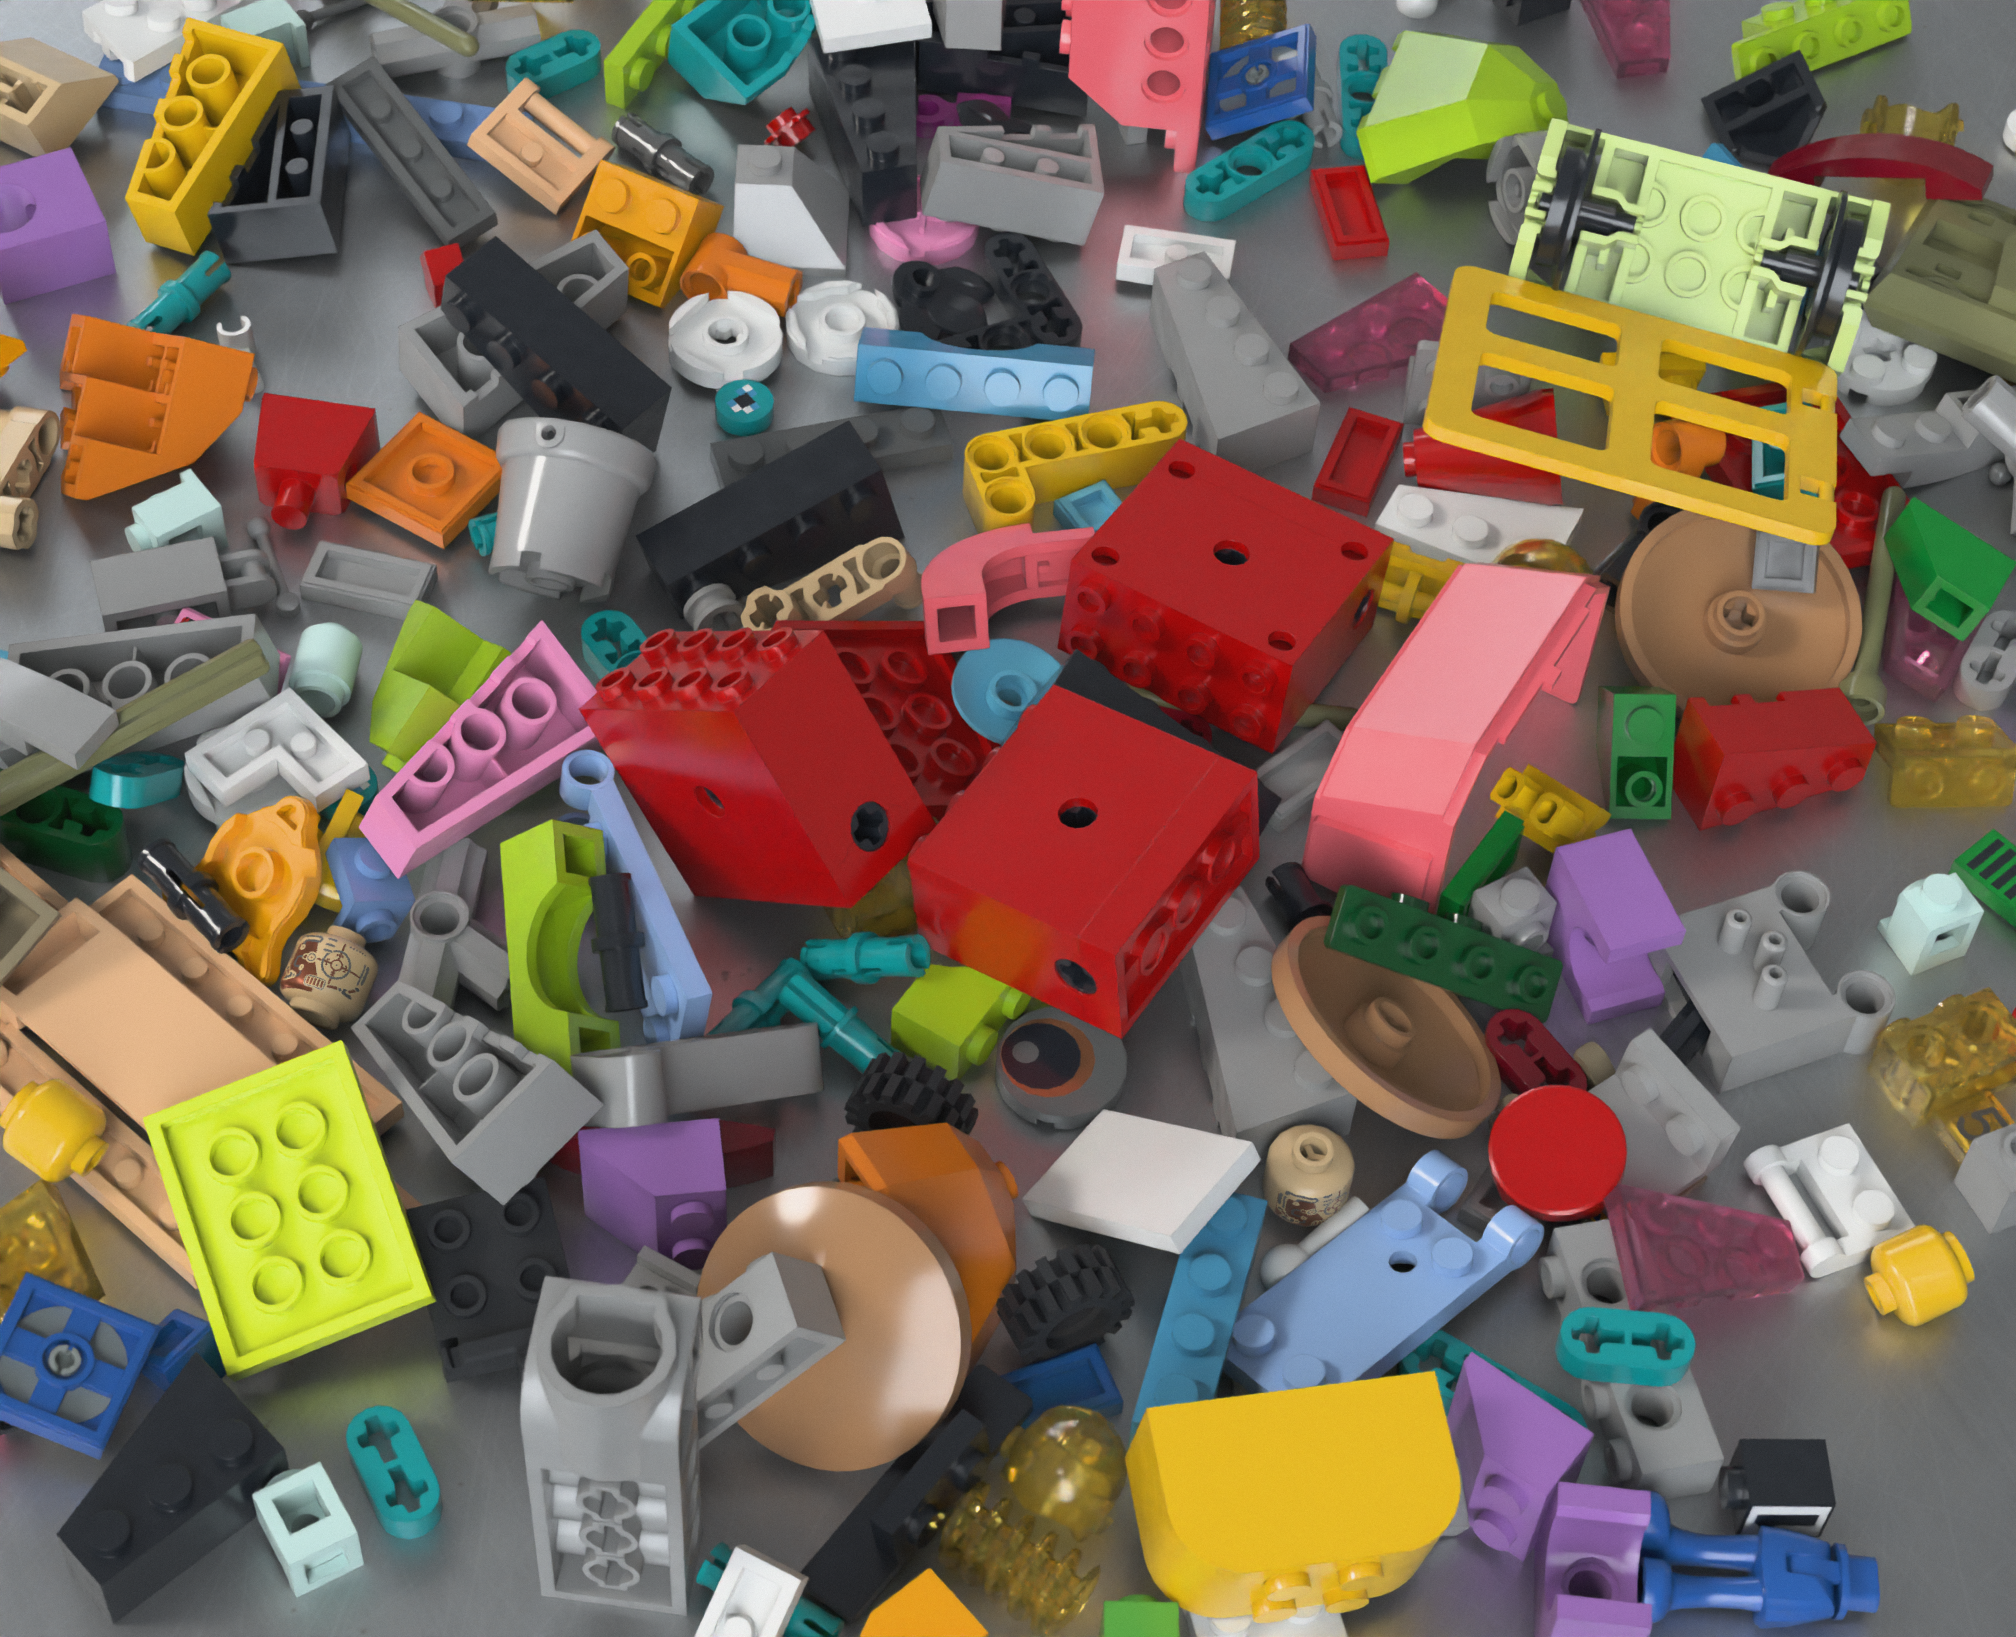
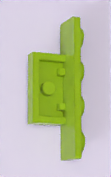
(1820, 29)

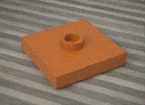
(428, 480)

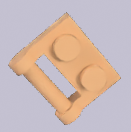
(532, 155)

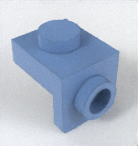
(368, 890)

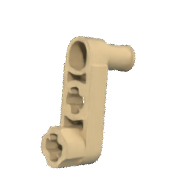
(26, 450)
(866, 576)

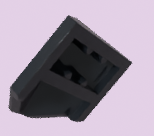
(1767, 110)

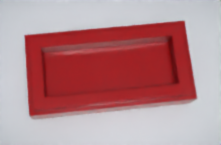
(1349, 212)
(1357, 462)

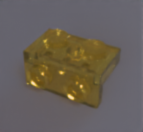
(1947, 762)
(43, 1241)

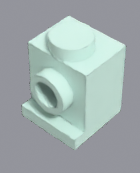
(275, 22)
(177, 516)
(1928, 910)
(308, 1528)

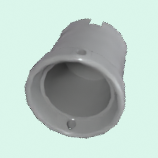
(565, 505)

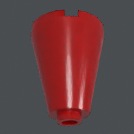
(1471, 472)

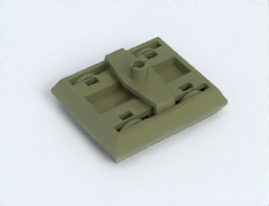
(1954, 284)

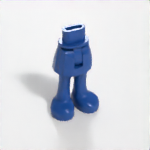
(1787, 1581)

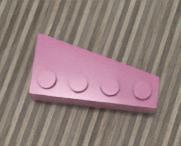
(486, 756)

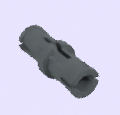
(662, 154)

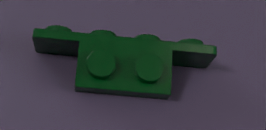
(1441, 951)

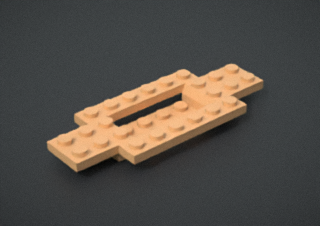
(150, 1024)

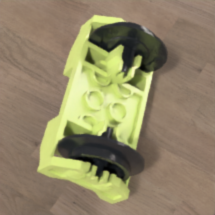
(1702, 242)

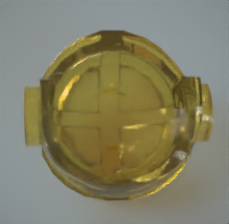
(1914, 122)
(1067, 1468)

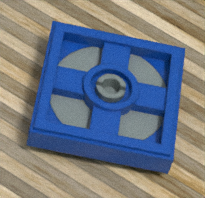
(1261, 82)
(69, 1364)

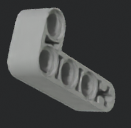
(700, 1073)

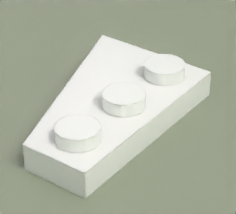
(1470, 525)

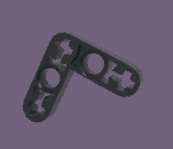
(1027, 320)

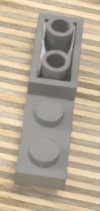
(1921, 444)

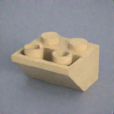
(47, 95)

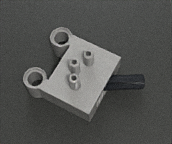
(1751, 995)

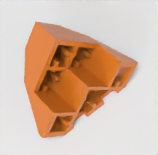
(143, 403)
(957, 1195)

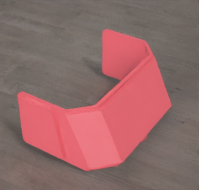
(1437, 715)

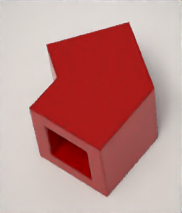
(436, 265)

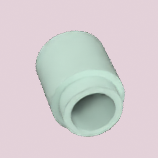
(326, 667)

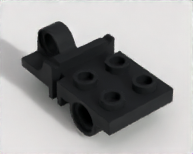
(487, 1275)

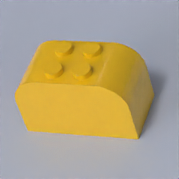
(1293, 1495)

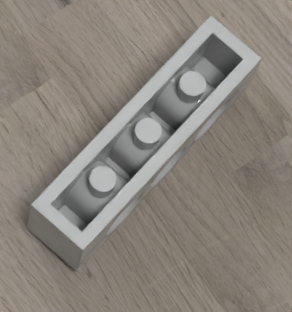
(761, 1338)
(1670, 1459)

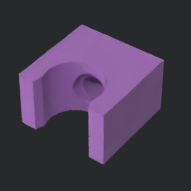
(49, 227)
(1607, 923)
(1591, 1551)

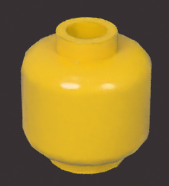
(54, 1130)
(1919, 1275)

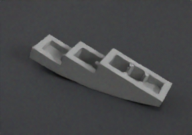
(51, 716)

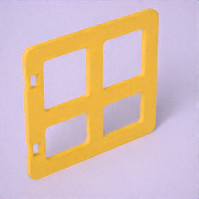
(1634, 397)

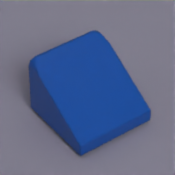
(176, 1344)

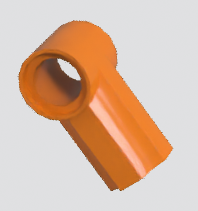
(725, 266)
(1683, 449)

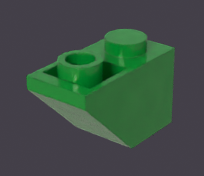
(1945, 568)
(1636, 750)

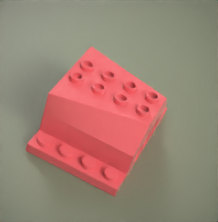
(1144, 64)

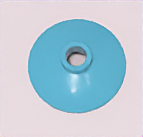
(1005, 671)

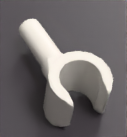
(243, 341)

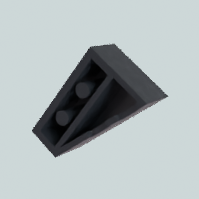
(1024, 69)
(292, 183)
(170, 1492)

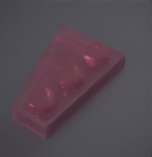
(1697, 1250)

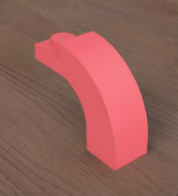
(988, 574)

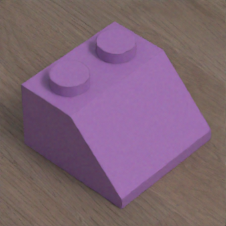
(657, 1186)
(1510, 1455)

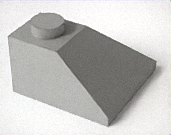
(790, 210)

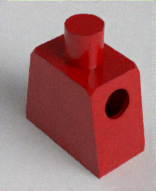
(309, 454)

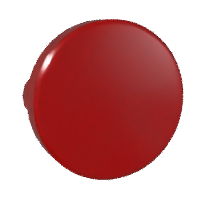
(1557, 1153)

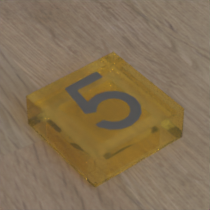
(1968, 1119)

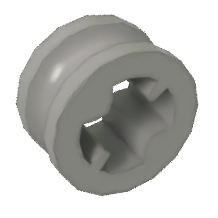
(714, 608)

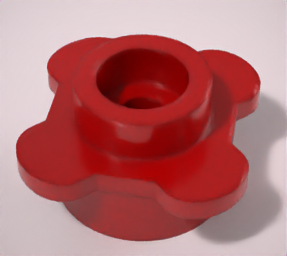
(789, 128)

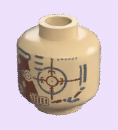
(329, 977)
(1307, 1174)

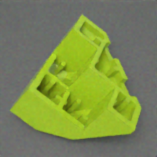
(1450, 102)
(426, 681)

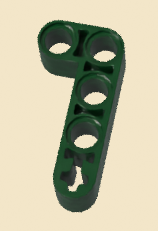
(69, 835)

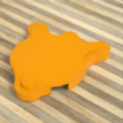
(268, 875)

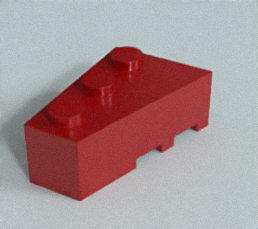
(1766, 753)

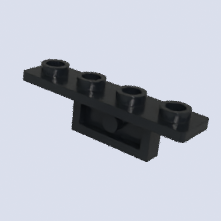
(915, 1495)

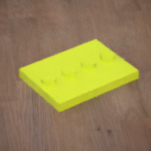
(288, 1211)

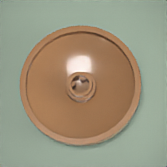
(1704, 632)
(1386, 1036)
(899, 1317)

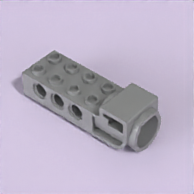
(614, 1443)

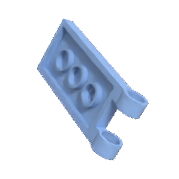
(671, 974)
(1357, 1317)

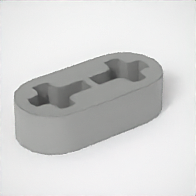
(1985, 656)

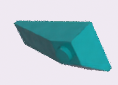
(739, 46)

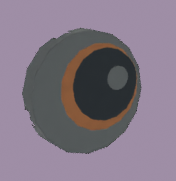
(1059, 1068)

